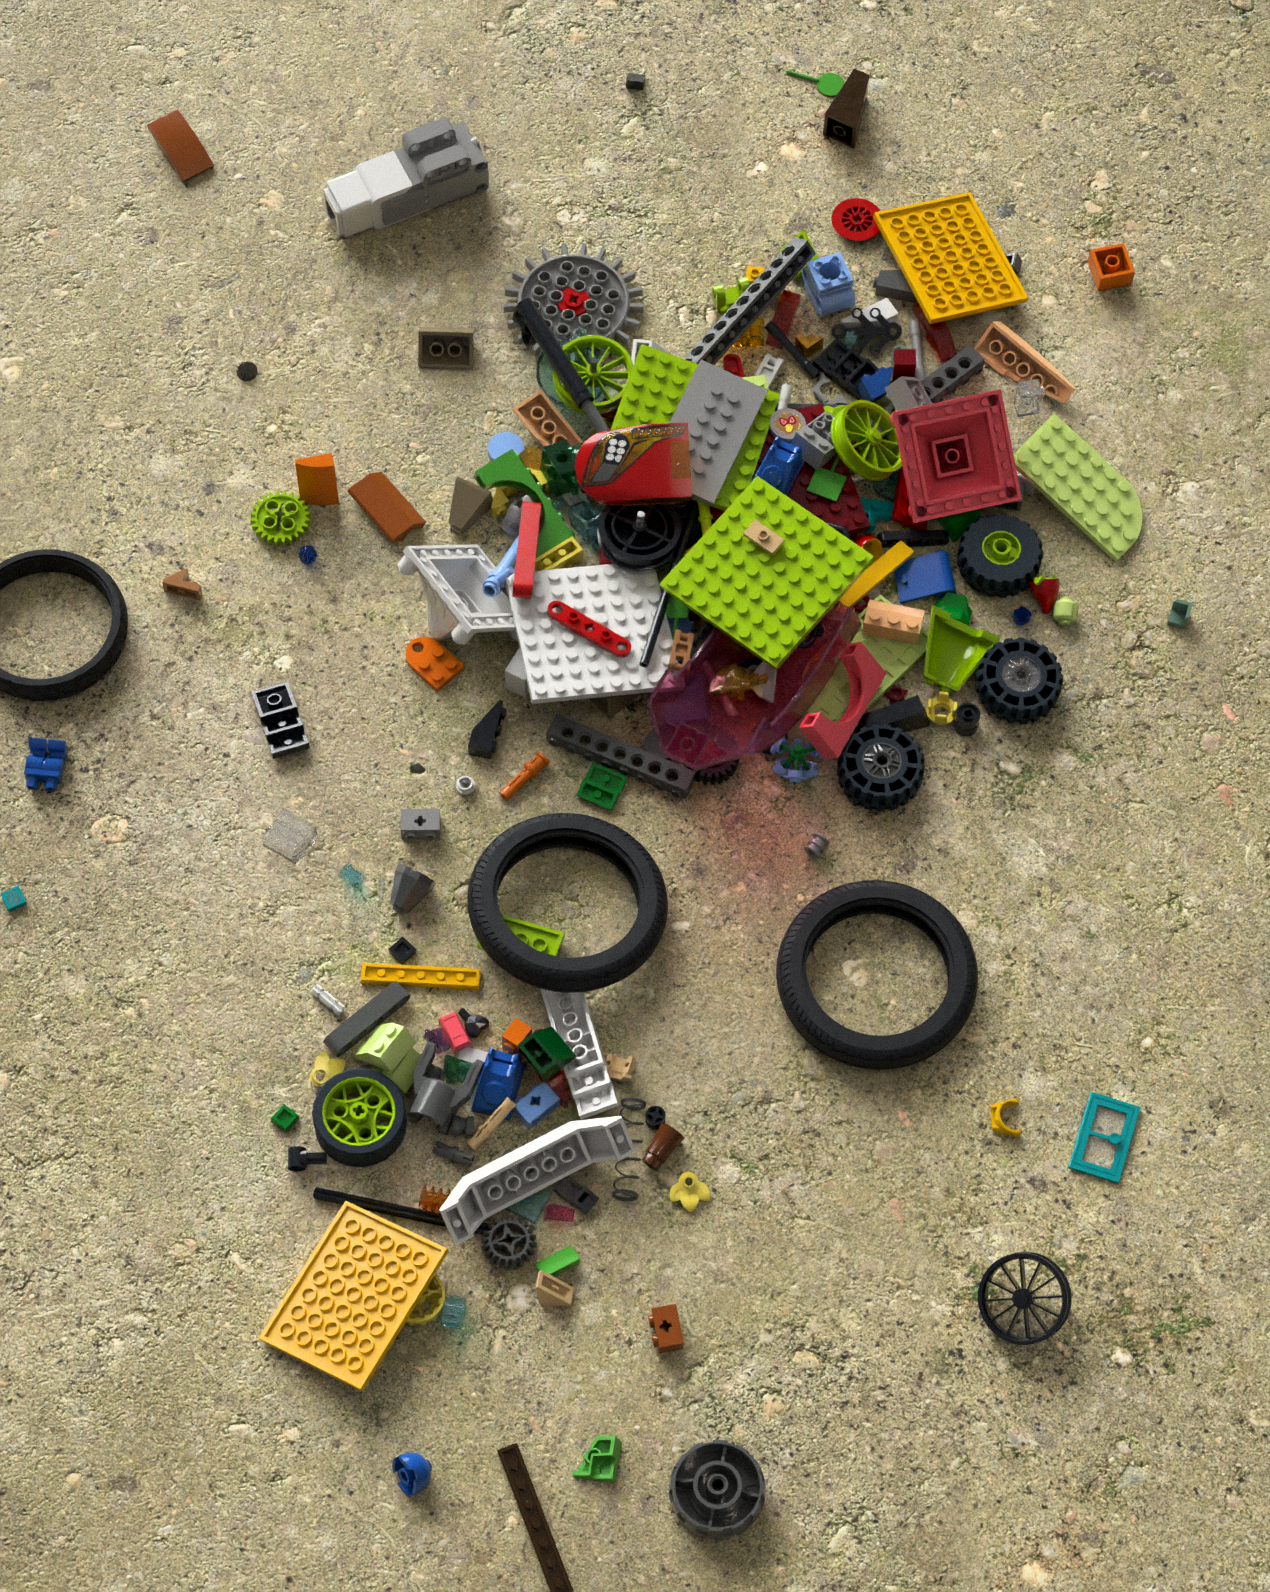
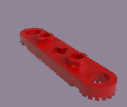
(598, 635)

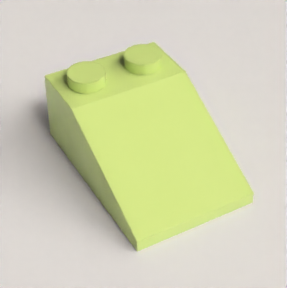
(385, 1046)

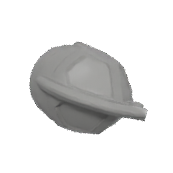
(511, 522)

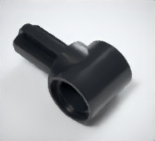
(299, 1158)

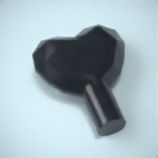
(473, 1023)

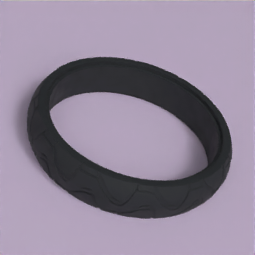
(95, 669)

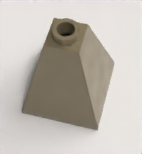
(468, 505)

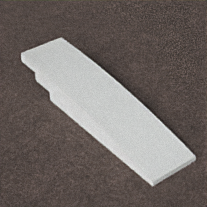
(588, 1071)

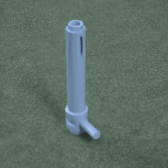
(496, 579)

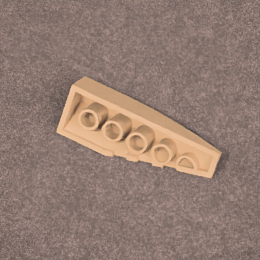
(1020, 361)
(545, 420)

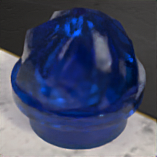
(307, 554)
(1021, 616)

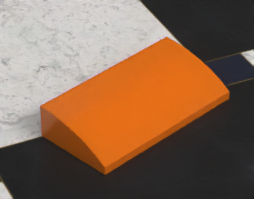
(317, 480)

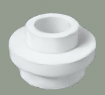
(465, 780)

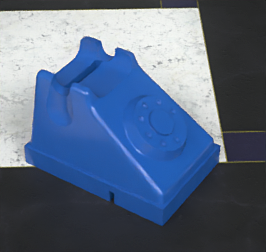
(781, 465)
(498, 1080)

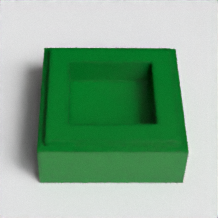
(285, 1118)

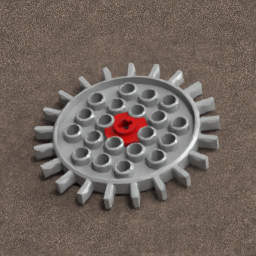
(575, 302)

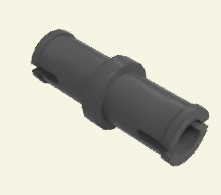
(453, 1154)

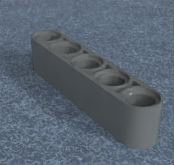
(366, 1019)

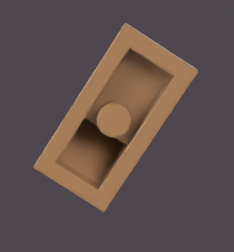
(178, 585)

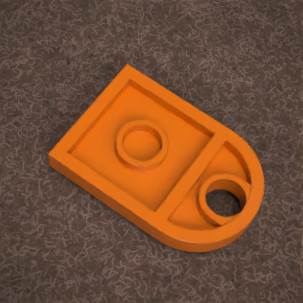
(433, 663)

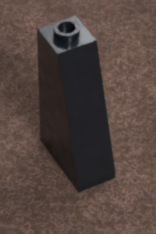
(906, 715)

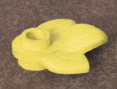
(326, 1067)
(690, 1194)

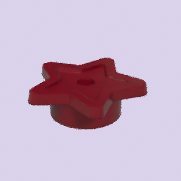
(895, 690)

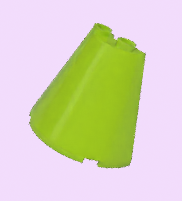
(953, 651)

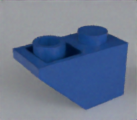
(873, 387)

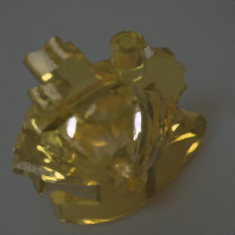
(735, 681)

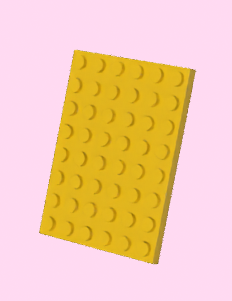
(950, 257)
(353, 1295)

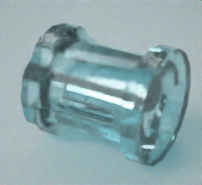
(352, 875)

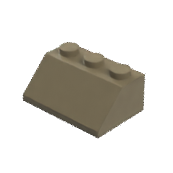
(446, 347)

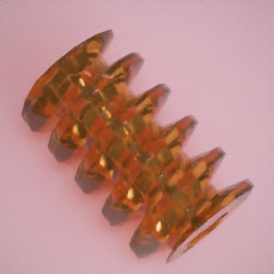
(432, 1198)

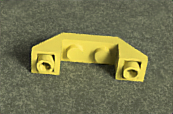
(500, 502)

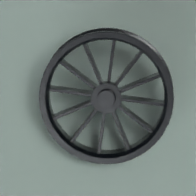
(1024, 1298)

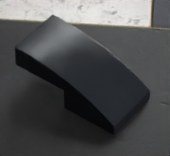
(576, 1195)

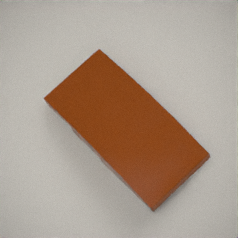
(180, 145)

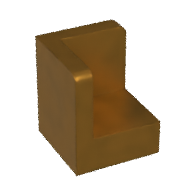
(809, 344)

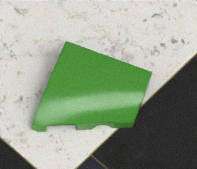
(601, 1460)

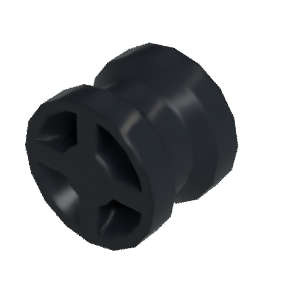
(655, 1112)

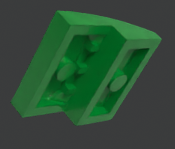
(602, 786)

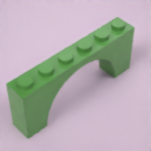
(510, 472)

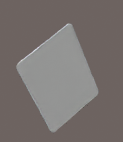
(471, 1055)

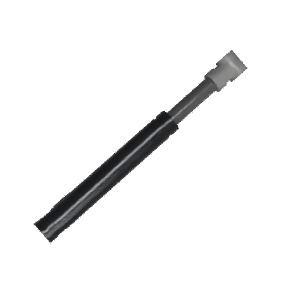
(536, 330)

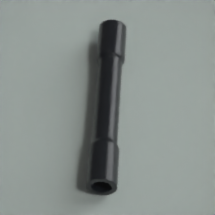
(778, 335)

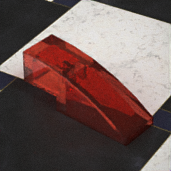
(784, 315)

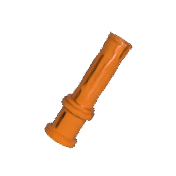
(530, 770)

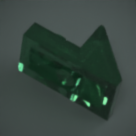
(455, 1069)

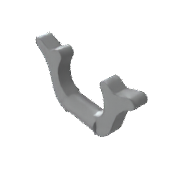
(822, 398)

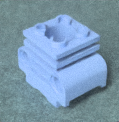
(829, 284)

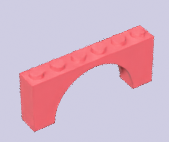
(864, 678)

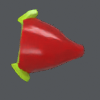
(1045, 591)

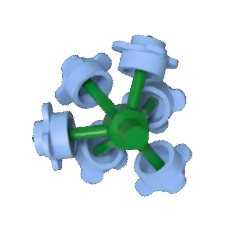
(797, 749)

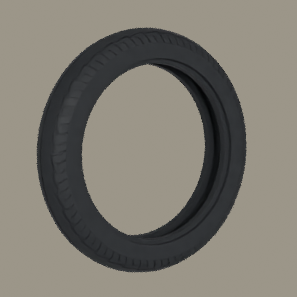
(551, 971)
(864, 1049)

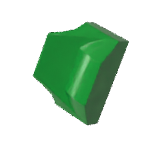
(957, 606)

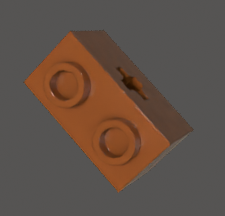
(667, 1317)

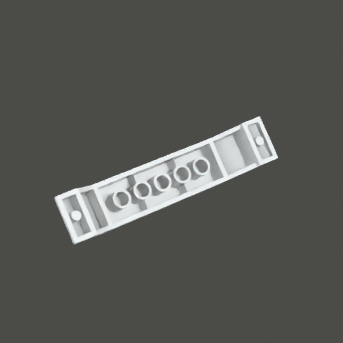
(531, 1170)

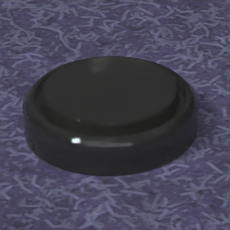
(247, 371)

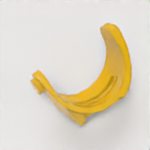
(996, 1122)

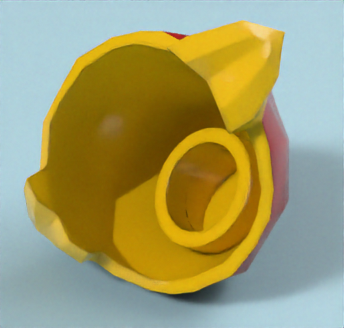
(869, 544)

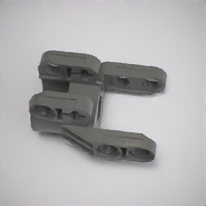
(437, 1098)

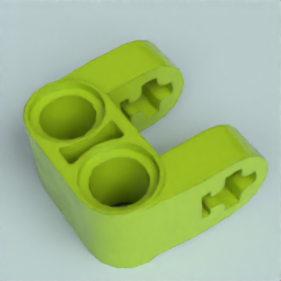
(726, 298)

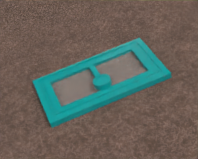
(1104, 1137)

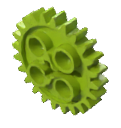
(264, 516)

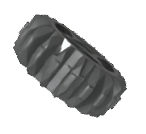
(501, 1245)

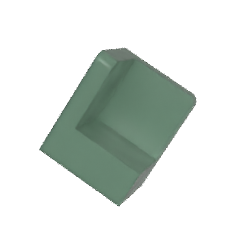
(1179, 613)

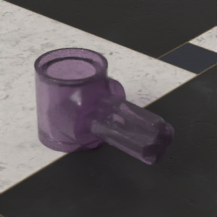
(439, 1037)

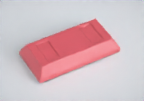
(455, 1031)

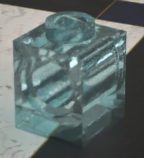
(453, 1312)

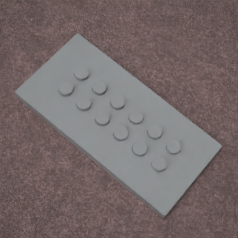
(718, 419)

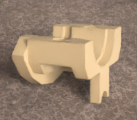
(620, 1068)

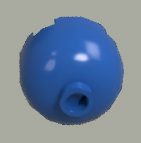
(413, 1472)

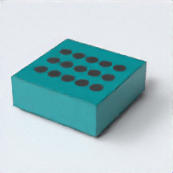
(13, 898)

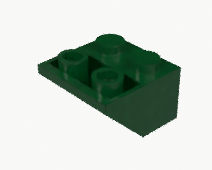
(546, 1052)

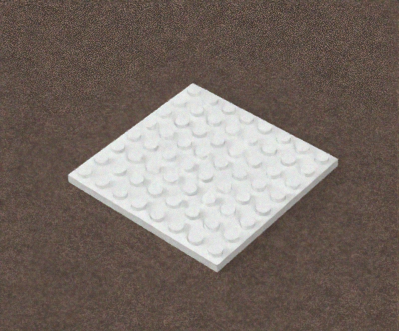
(569, 667)

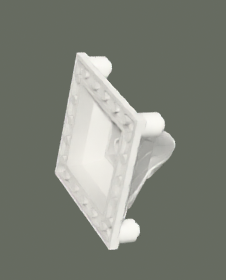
(454, 591)

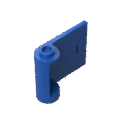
(925, 577)

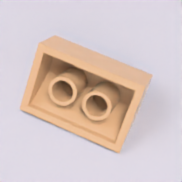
(893, 621)

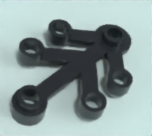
(870, 330)

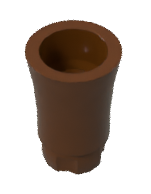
(662, 1146)

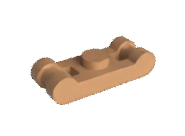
(680, 650)

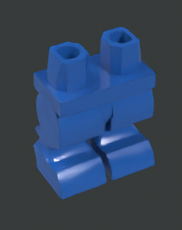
(44, 769)

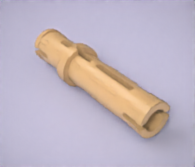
(491, 1124)

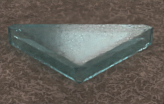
(531, 1206)

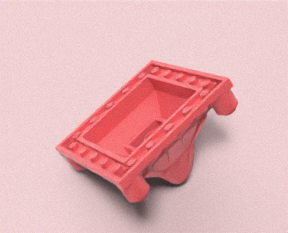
(956, 456)

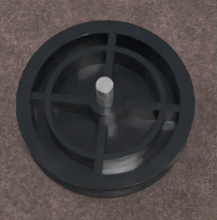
(639, 535)

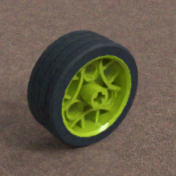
(359, 1117)

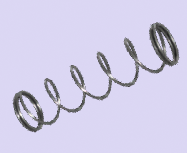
(634, 1196)

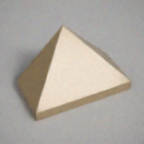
(553, 1291)

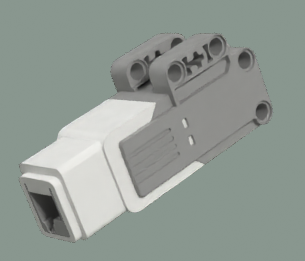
(430, 170)

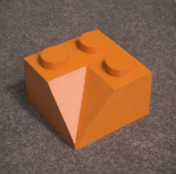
(1111, 266)

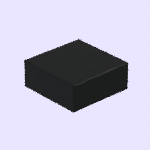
(402, 950)

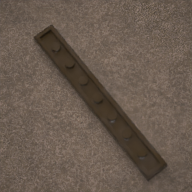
(534, 1519)

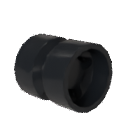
(966, 719)

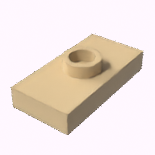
(764, 537)

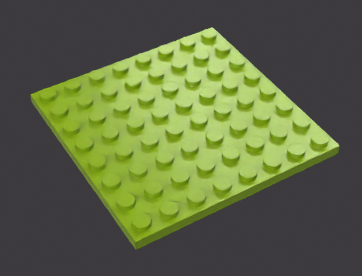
(653, 396)
(761, 597)

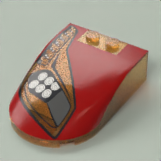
(636, 465)

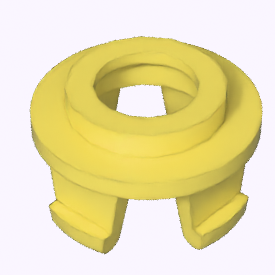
(941, 700)

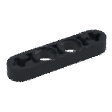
(914, 538)

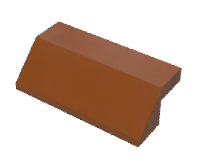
(386, 506)

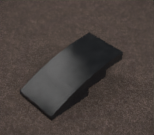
(844, 367)
(280, 720)

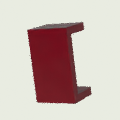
(904, 363)

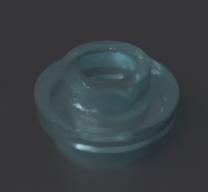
(850, 339)

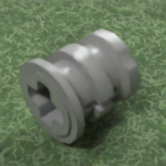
(816, 845)

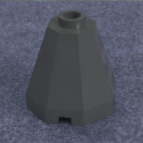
(409, 888)

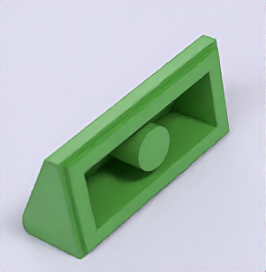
(559, 1262)

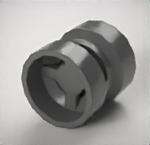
(463, 1125)

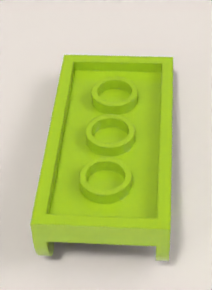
(535, 936)

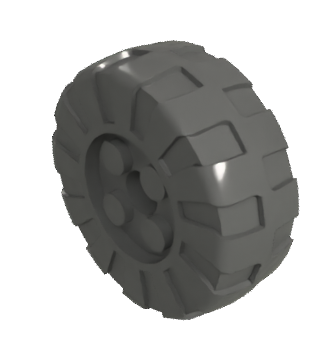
(711, 1511)

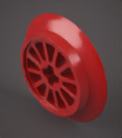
(840, 214)

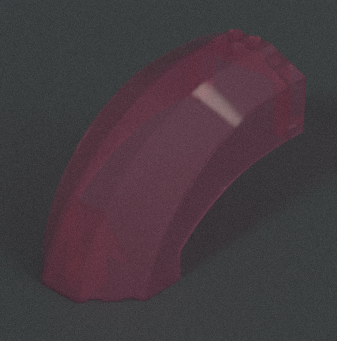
(706, 732)

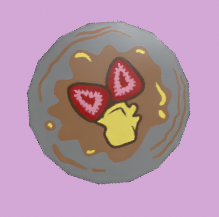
(786, 423)

